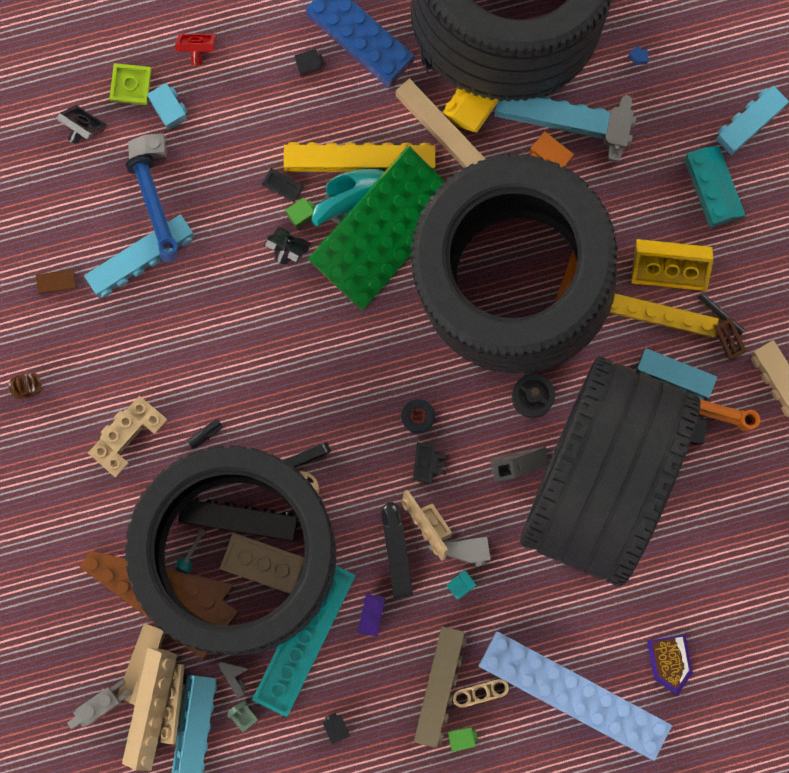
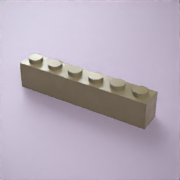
(439, 686)

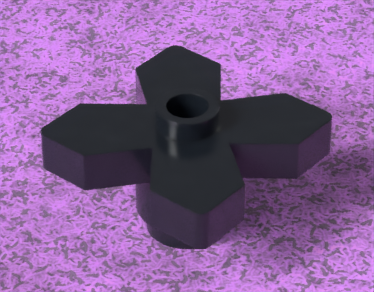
(287, 246)

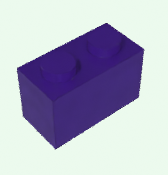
(371, 615)

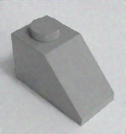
(148, 144)

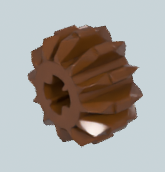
(25, 386)

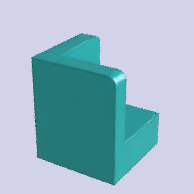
(461, 585)

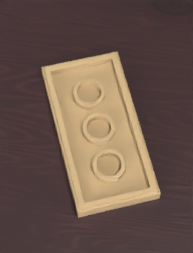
(262, 563)

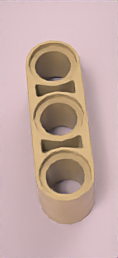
(490, 693)

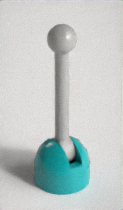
(184, 563)

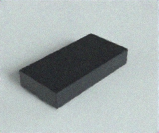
(282, 185)

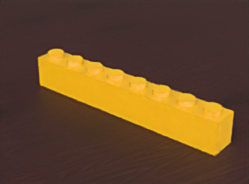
(348, 156)

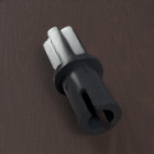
(205, 433)

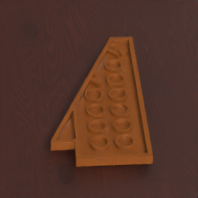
(198, 594)

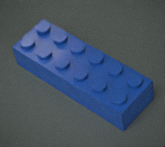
(362, 38)

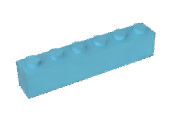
(556, 115)
(135, 259)
(194, 724)

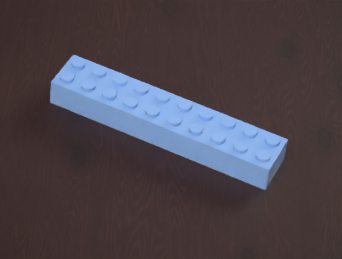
(575, 696)

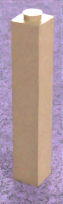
(438, 124)

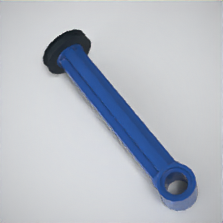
(140, 166)

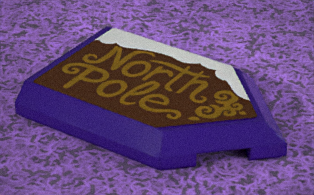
(670, 662)

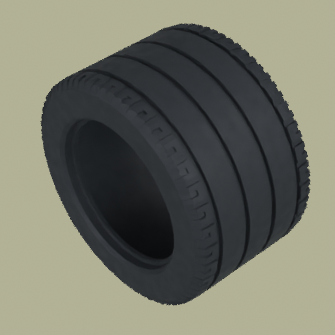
(505, 55)
(499, 191)

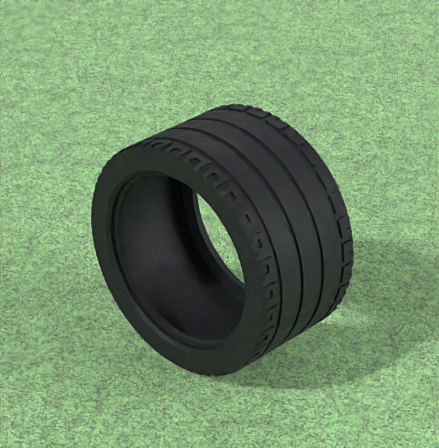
(611, 472)
(165, 500)

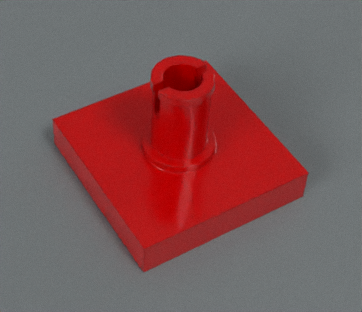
(196, 45)

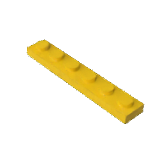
(663, 315)

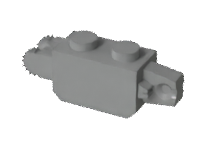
(618, 129)
(98, 706)

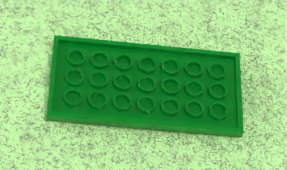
(378, 230)

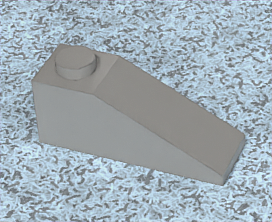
(469, 551)

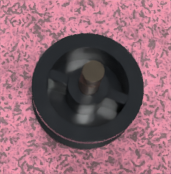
(533, 395)

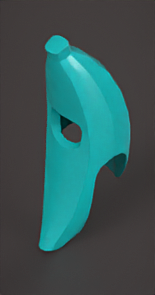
(347, 191)

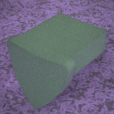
(242, 716)

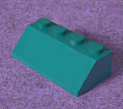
(714, 186)

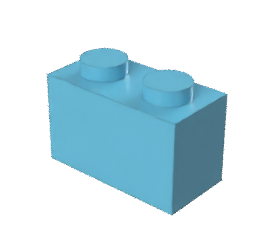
(167, 106)

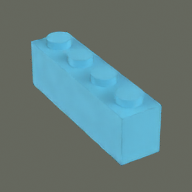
(752, 120)
(676, 374)

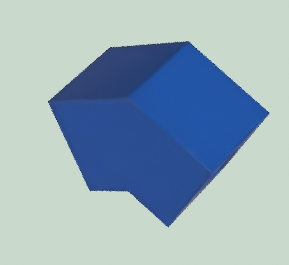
(639, 56)

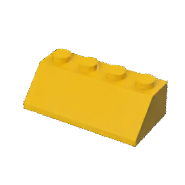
(468, 110)
(672, 265)

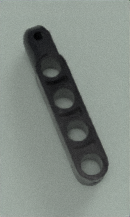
(396, 550)

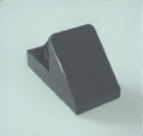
(231, 672)

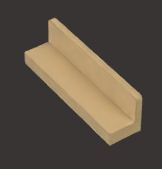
(149, 638)

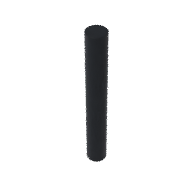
(718, 311)

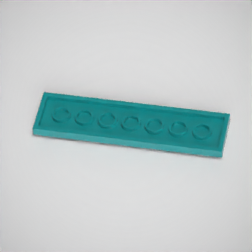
(296, 656)

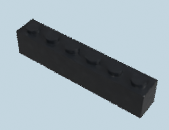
(239, 520)

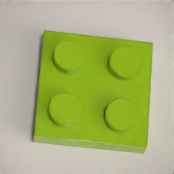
(130, 84)

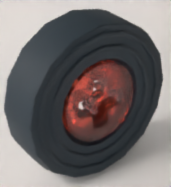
(417, 426)

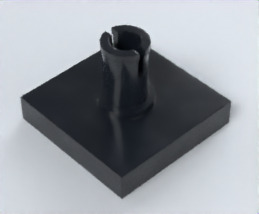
(81, 123)

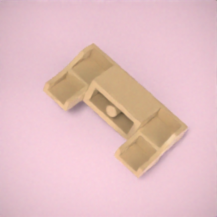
(122, 432)

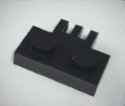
(427, 463)

